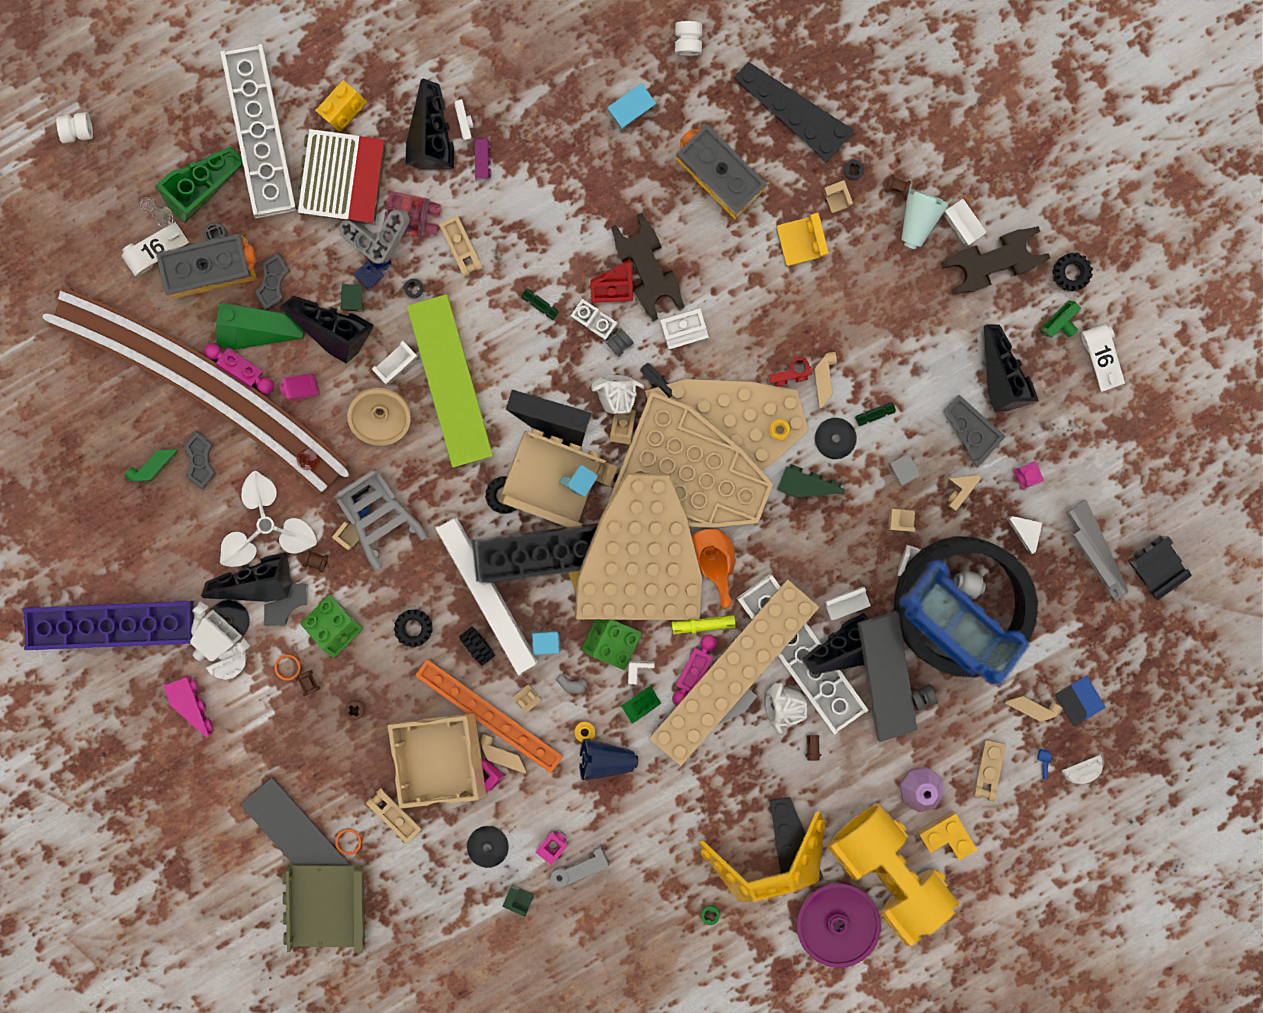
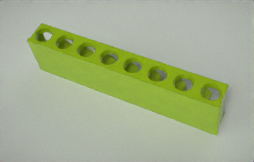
(450, 380)

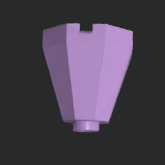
(916, 784)

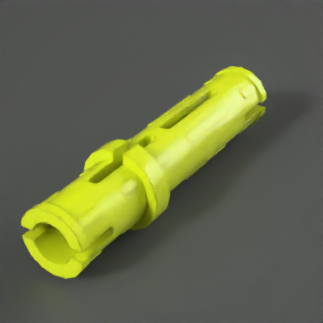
(706, 624)

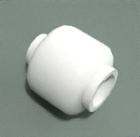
(970, 583)

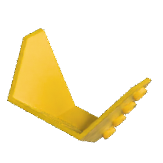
(803, 872)

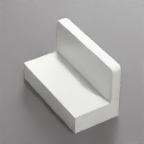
(964, 222)
(847, 603)
(633, 665)

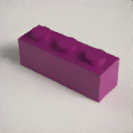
(482, 159)

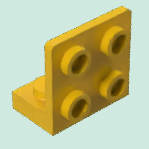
(802, 240)

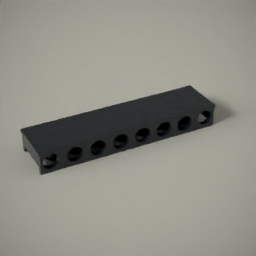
(531, 553)

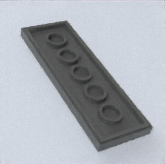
(887, 676)
(290, 827)

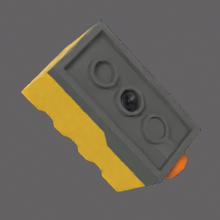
(719, 170)
(207, 266)

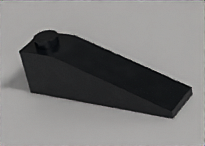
(428, 136)
(334, 332)
(1005, 380)
(550, 417)
(261, 582)
(840, 650)

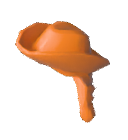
(717, 561)

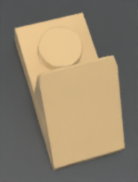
(622, 427)
(965, 485)

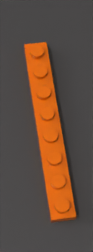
(489, 715)

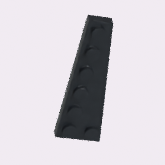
(806, 120)

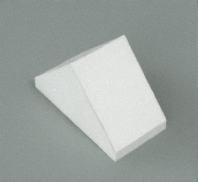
(1027, 531)

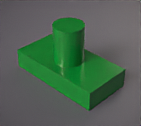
(1062, 321)
(641, 704)

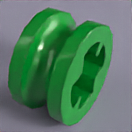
(708, 921)

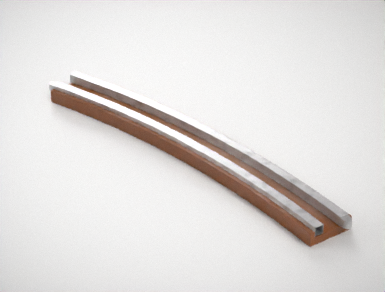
(199, 379)

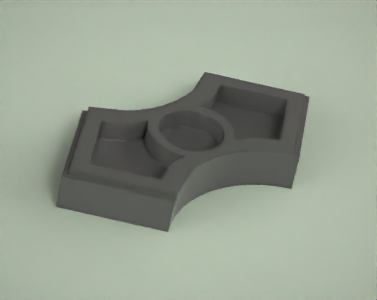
(270, 290)
(200, 469)
(278, 611)

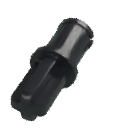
(656, 379)

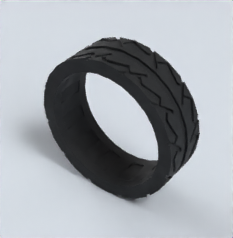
(1025, 594)

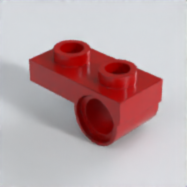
(781, 378)

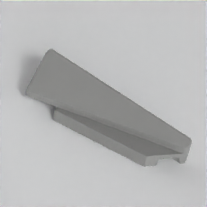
(1095, 549)

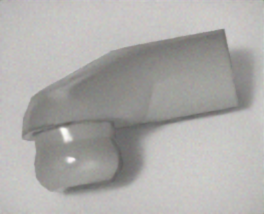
(572, 687)

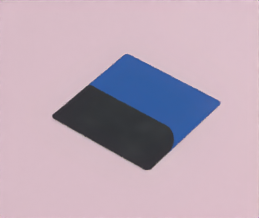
(1080, 701)

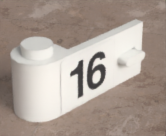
(143, 255)
(1103, 355)

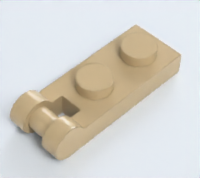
(460, 245)
(989, 769)
(394, 817)

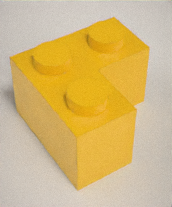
(947, 830)

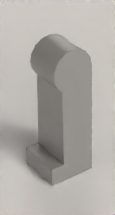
(566, 875)

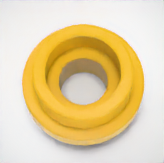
(779, 422)
(584, 725)

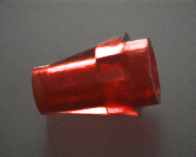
(311, 459)

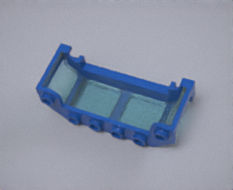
(962, 626)

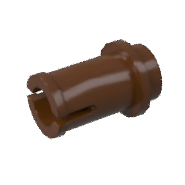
(813, 751)

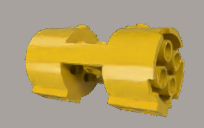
(918, 901)

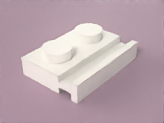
(684, 328)

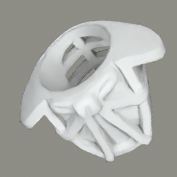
(617, 395)
(788, 706)

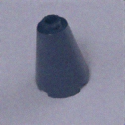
(605, 760)

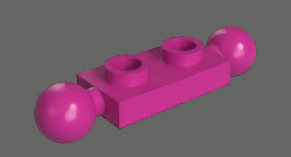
(239, 368)
(695, 668)

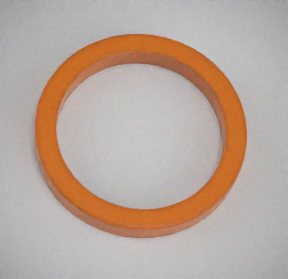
(276, 670)
(337, 845)

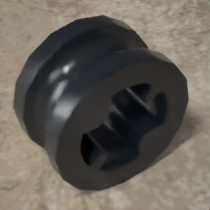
(847, 169)
(417, 283)

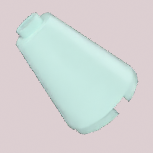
(920, 217)

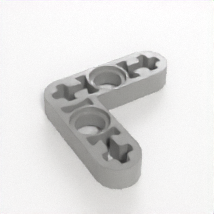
(376, 243)

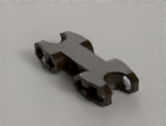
(979, 266)
(654, 282)

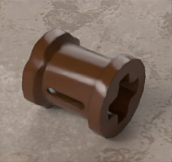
(898, 186)
(315, 560)
(307, 683)
(355, 716)

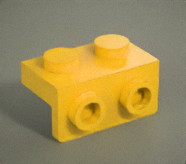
(341, 106)

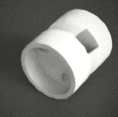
(688, 41)
(78, 126)

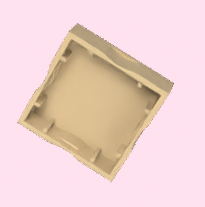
(437, 760)

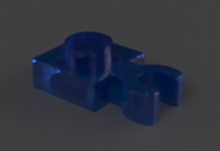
(371, 273)

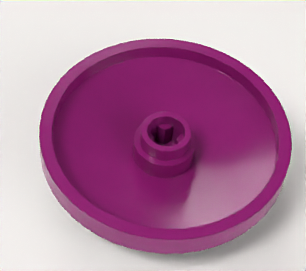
(838, 925)

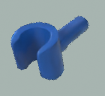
(1045, 756)

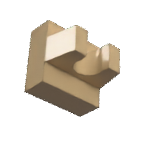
(606, 473)
(527, 698)

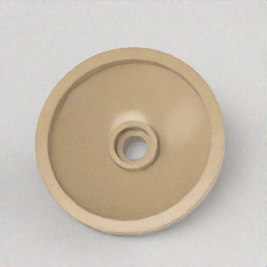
(376, 426)

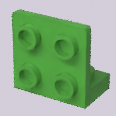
(331, 626)
(611, 642)

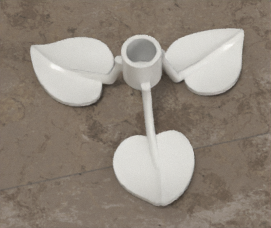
(295, 536)

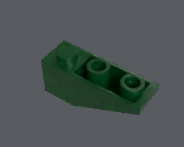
(802, 485)

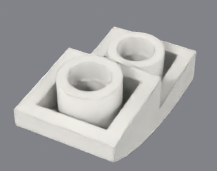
(594, 319)

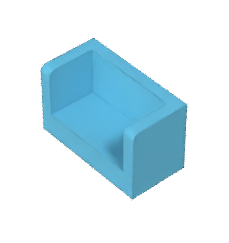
(631, 106)
(580, 481)
(546, 642)

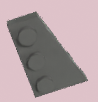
(973, 430)

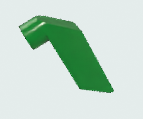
(152, 466)

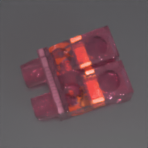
(418, 211)

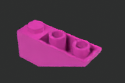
(299, 387)
(185, 700)

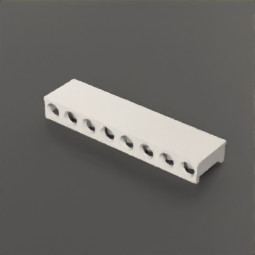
(258, 131)
(487, 598)
(827, 691)

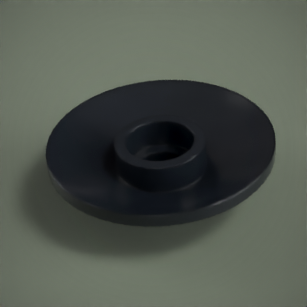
(824, 439)
(237, 614)
(493, 837)

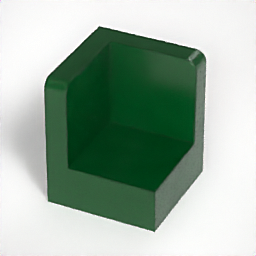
(352, 298)
(518, 900)

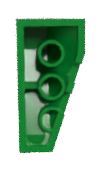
(193, 186)
(249, 327)

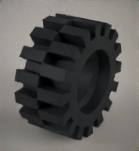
(1085, 272)
(492, 500)
(426, 628)
(477, 646)

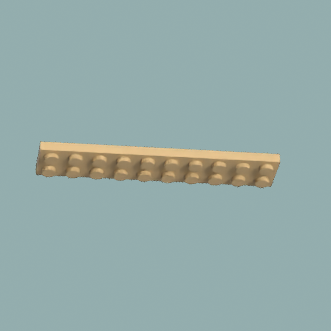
(734, 672)

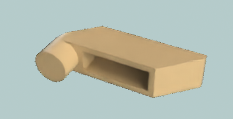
(823, 378)
(1033, 709)
(501, 756)

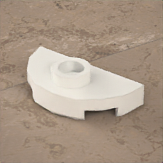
(464, 120)
(228, 667)
(1084, 771)

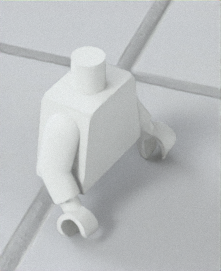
(214, 636)

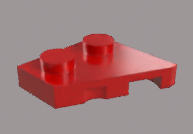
(613, 284)

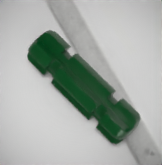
(540, 304)
(875, 414)

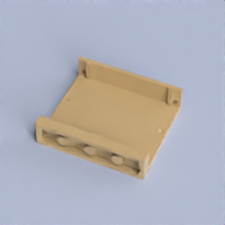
(536, 476)

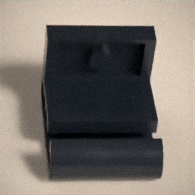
(1159, 567)

